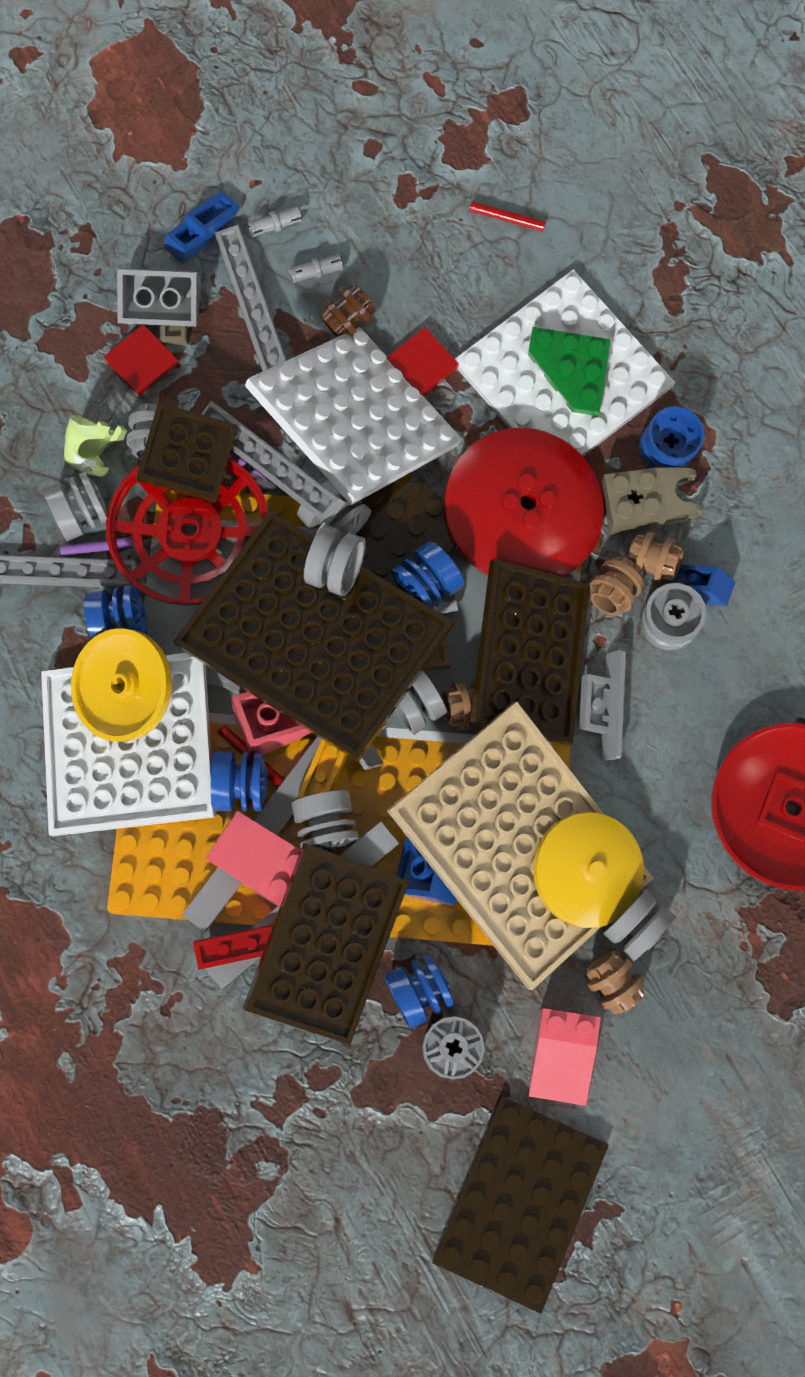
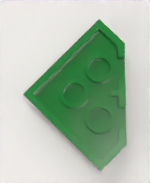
(572, 366)

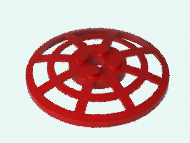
(170, 536)

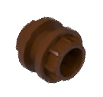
(347, 311)

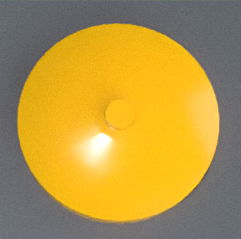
(121, 685)
(588, 869)

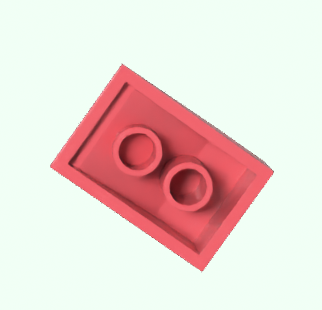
(263, 726)
(255, 857)
(564, 1056)

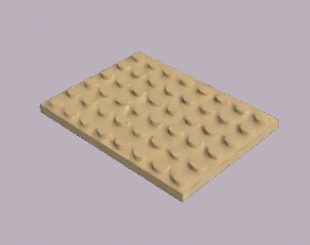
(480, 832)

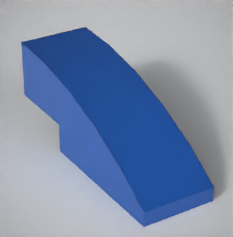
(200, 226)

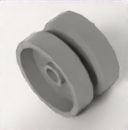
(334, 560)
(673, 616)
(420, 699)
(644, 929)

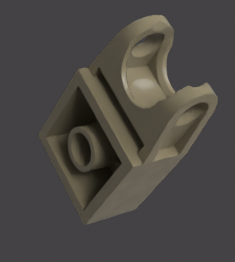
(655, 497)

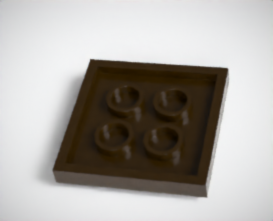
(186, 452)

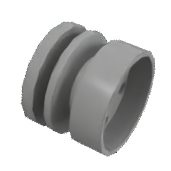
(76, 506)
(348, 519)
(323, 816)
(469, 1041)

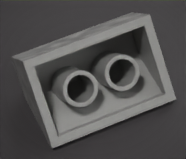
(158, 296)

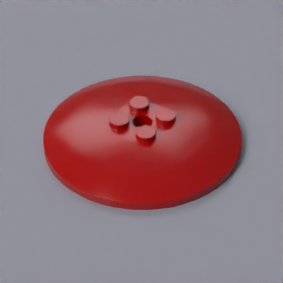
(487, 512)
(751, 805)

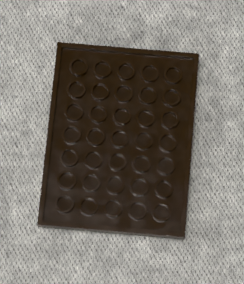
(308, 651)

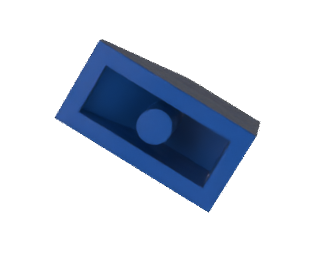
(709, 581)

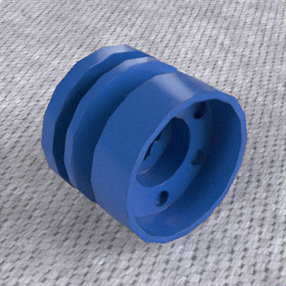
(681, 431)
(432, 574)
(120, 611)
(238, 781)
(419, 990)

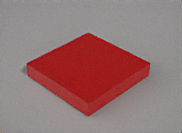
(141, 360)
(423, 361)

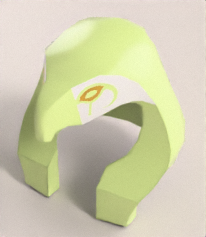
(86, 442)

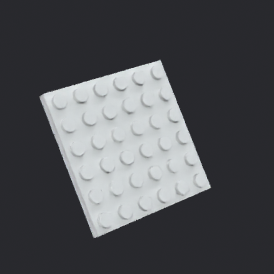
(525, 399)
(353, 414)
(134, 782)

